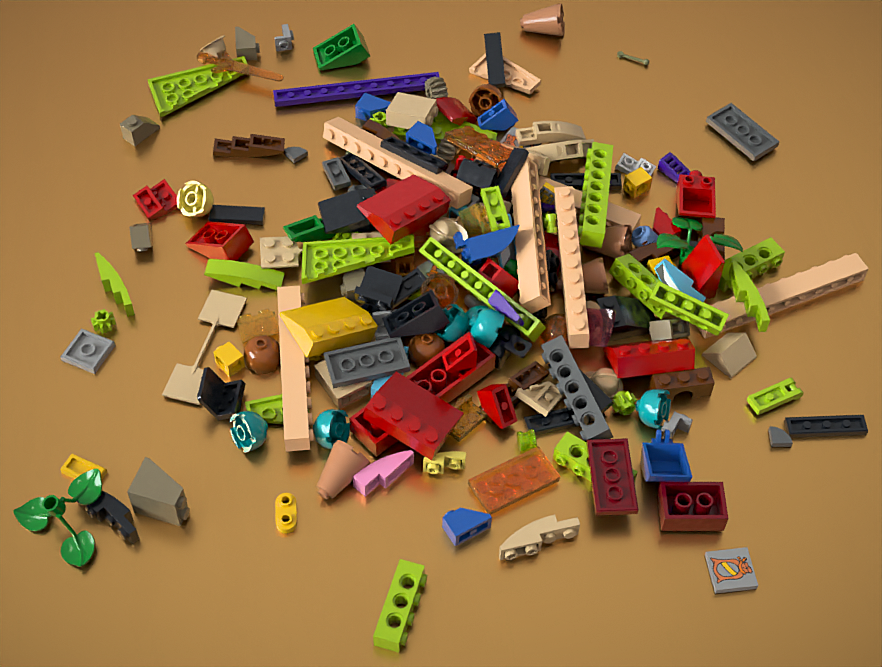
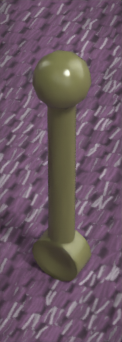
(620, 54)

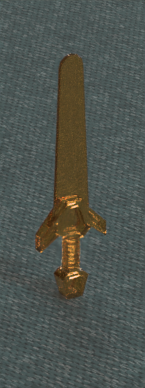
(227, 64)

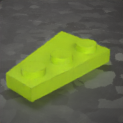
(268, 408)

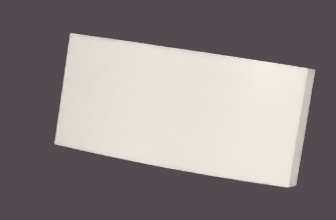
(628, 164)

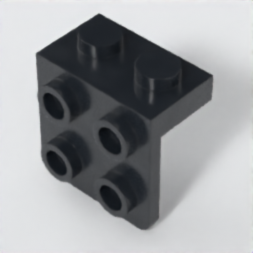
(378, 288)
(220, 397)

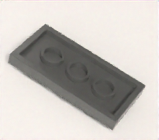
(742, 131)
(366, 362)

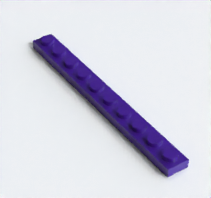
(351, 89)

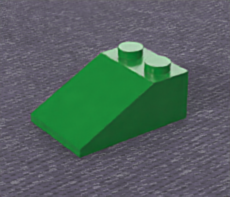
(342, 49)

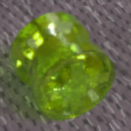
(526, 440)

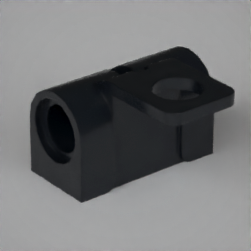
(477, 173)
(507, 343)

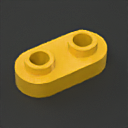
(286, 511)

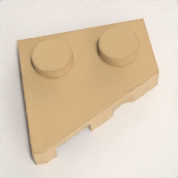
(540, 397)

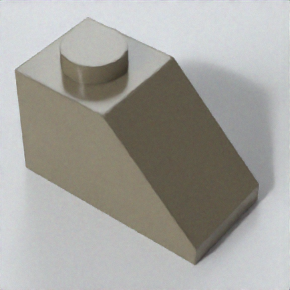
(246, 44)
(137, 129)
(141, 236)
(350, 281)
(669, 329)

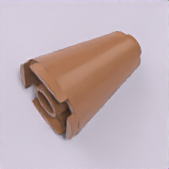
(545, 21)
(615, 242)
(593, 277)
(340, 469)

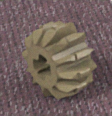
(435, 88)
(447, 150)

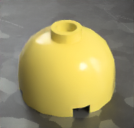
(195, 199)

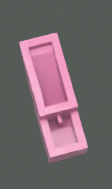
(382, 471)

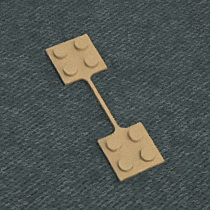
(282, 252)
(219, 310)

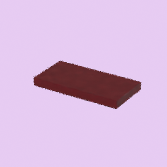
(612, 477)

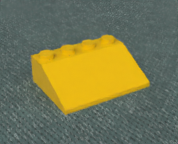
(329, 326)

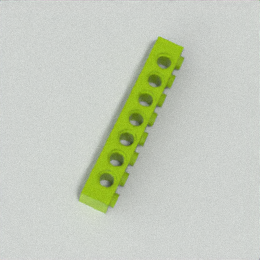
(595, 195)
(478, 285)

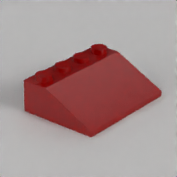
(405, 207)
(651, 357)
(412, 415)

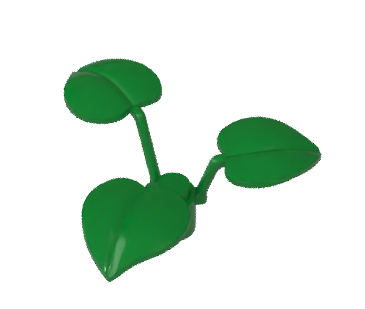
(674, 241)
(35, 514)

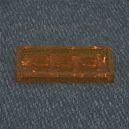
(479, 145)
(513, 480)

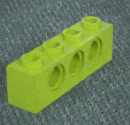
(754, 261)
(636, 280)
(687, 308)
(573, 446)
(384, 634)

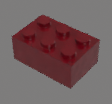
(692, 506)

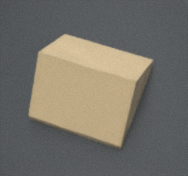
(731, 353)

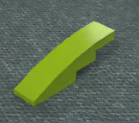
(245, 273)
(112, 282)
(746, 292)

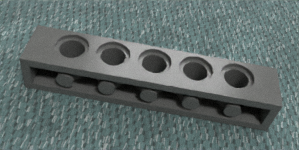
(558, 349)

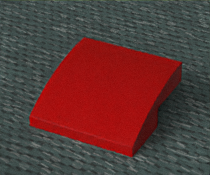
(455, 110)
(157, 200)

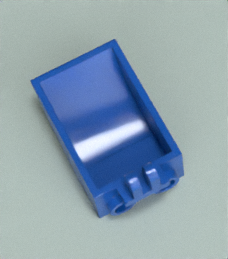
(489, 245)
(664, 460)

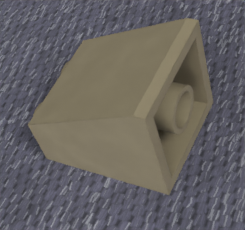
(157, 495)

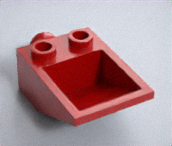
(696, 195)

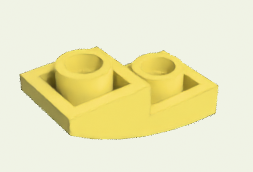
(451, 459)

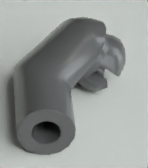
(471, 301)

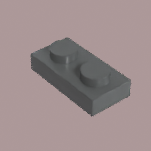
(336, 173)

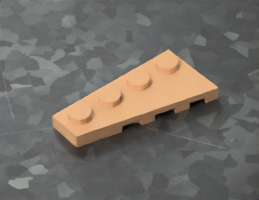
(514, 75)

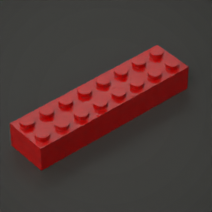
(434, 379)

